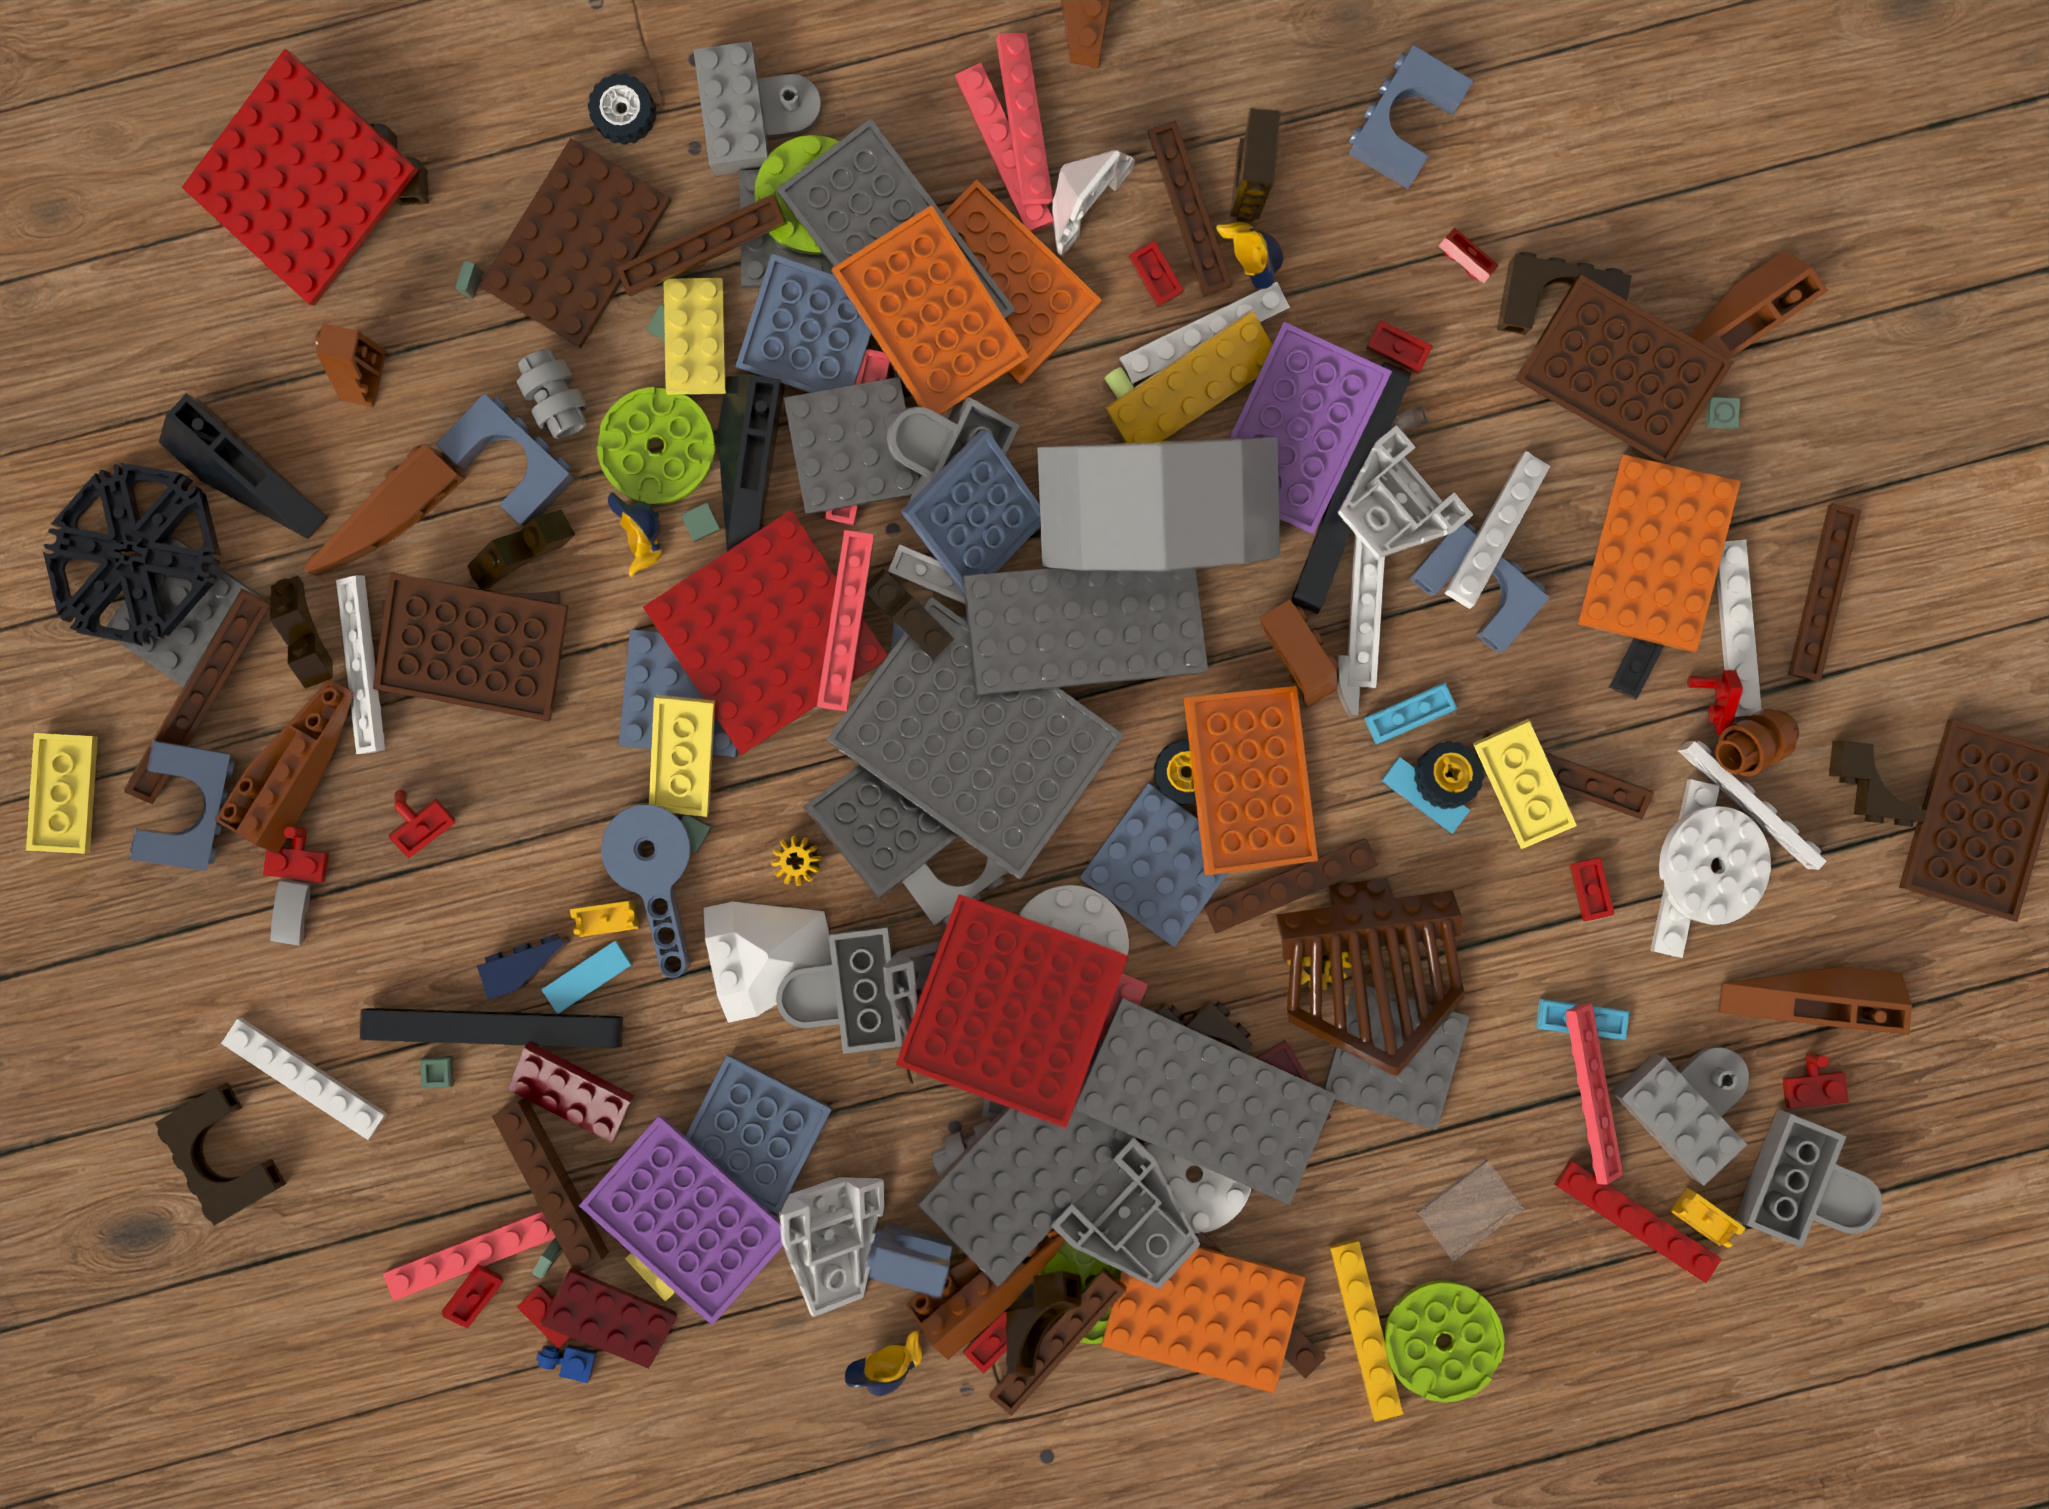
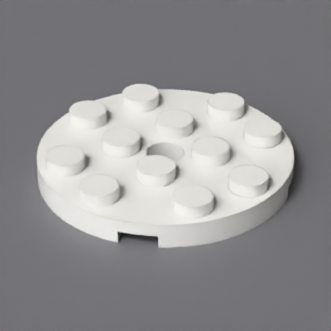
(1687, 865)
(1081, 914)
(1205, 1202)

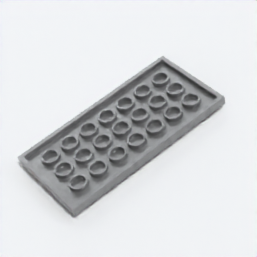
(860, 195)
(1082, 627)
(1204, 1101)
(1017, 1183)

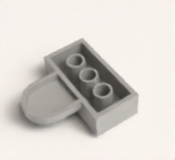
(748, 110)
(930, 441)
(846, 992)
(1687, 1105)
(1801, 1183)

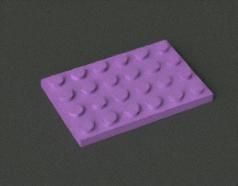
(1317, 408)
(685, 1219)

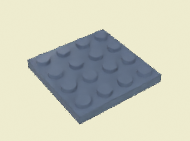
(803, 329)
(974, 511)
(652, 672)
(1154, 866)
(757, 1130)

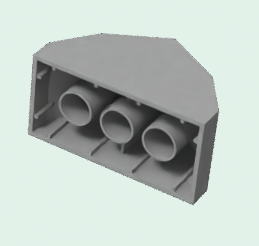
(1159, 504)

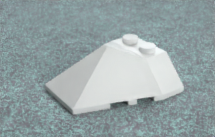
(1078, 189)
(1394, 505)
(757, 948)
(830, 1237)

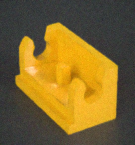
(605, 918)
(1706, 1218)

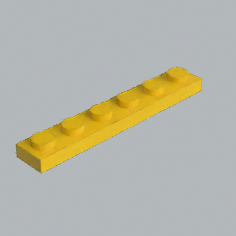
(1366, 1330)

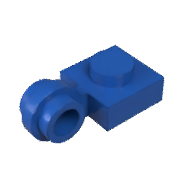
(575, 1363)

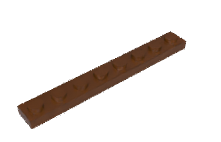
(201, 688)

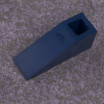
(510, 973)

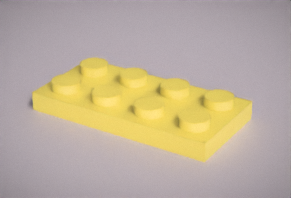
(694, 336)
(682, 754)
(1524, 784)
(61, 793)

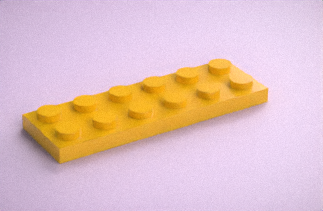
(1192, 383)

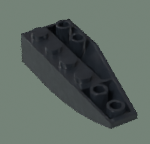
(747, 450)
(234, 467)

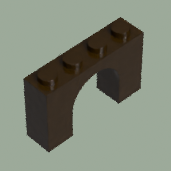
(1255, 164)
(1530, 274)
(185, 1133)

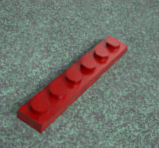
(1638, 1221)

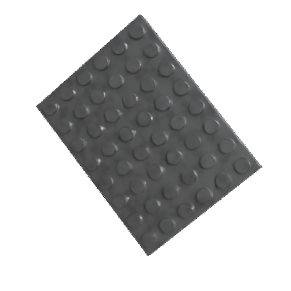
(981, 765)

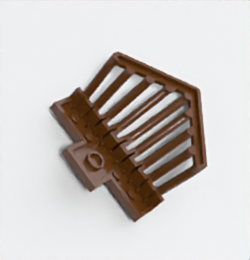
(1368, 919)

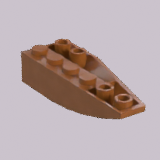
(1759, 304)
(390, 509)
(287, 771)
(1826, 998)
(973, 1300)

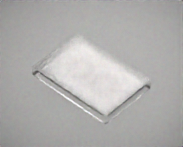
(1469, 1210)

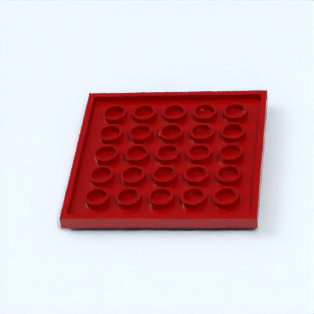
(299, 177)
(758, 630)
(1012, 1010)

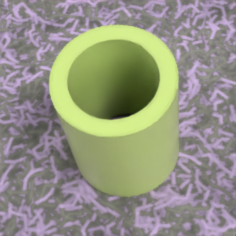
(1119, 382)

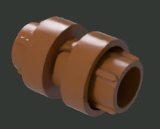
(1757, 742)

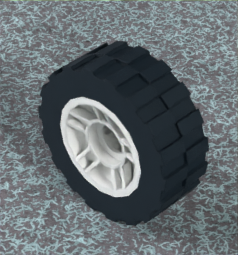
(622, 92)

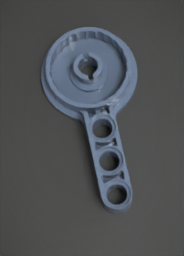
(653, 875)

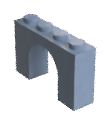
(1419, 77)
(489, 422)
(1519, 596)
(192, 846)
(910, 1259)

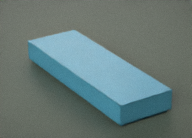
(1410, 713)
(1401, 780)
(587, 977)
(1609, 1021)

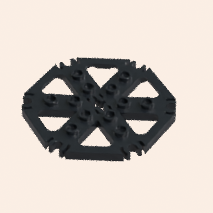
(127, 534)

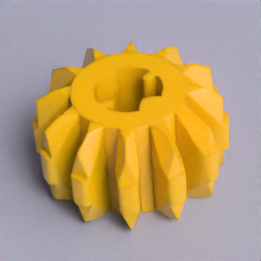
(801, 852)

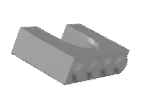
(939, 897)

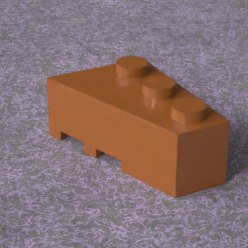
(1085, 29)
(351, 363)
(1300, 651)

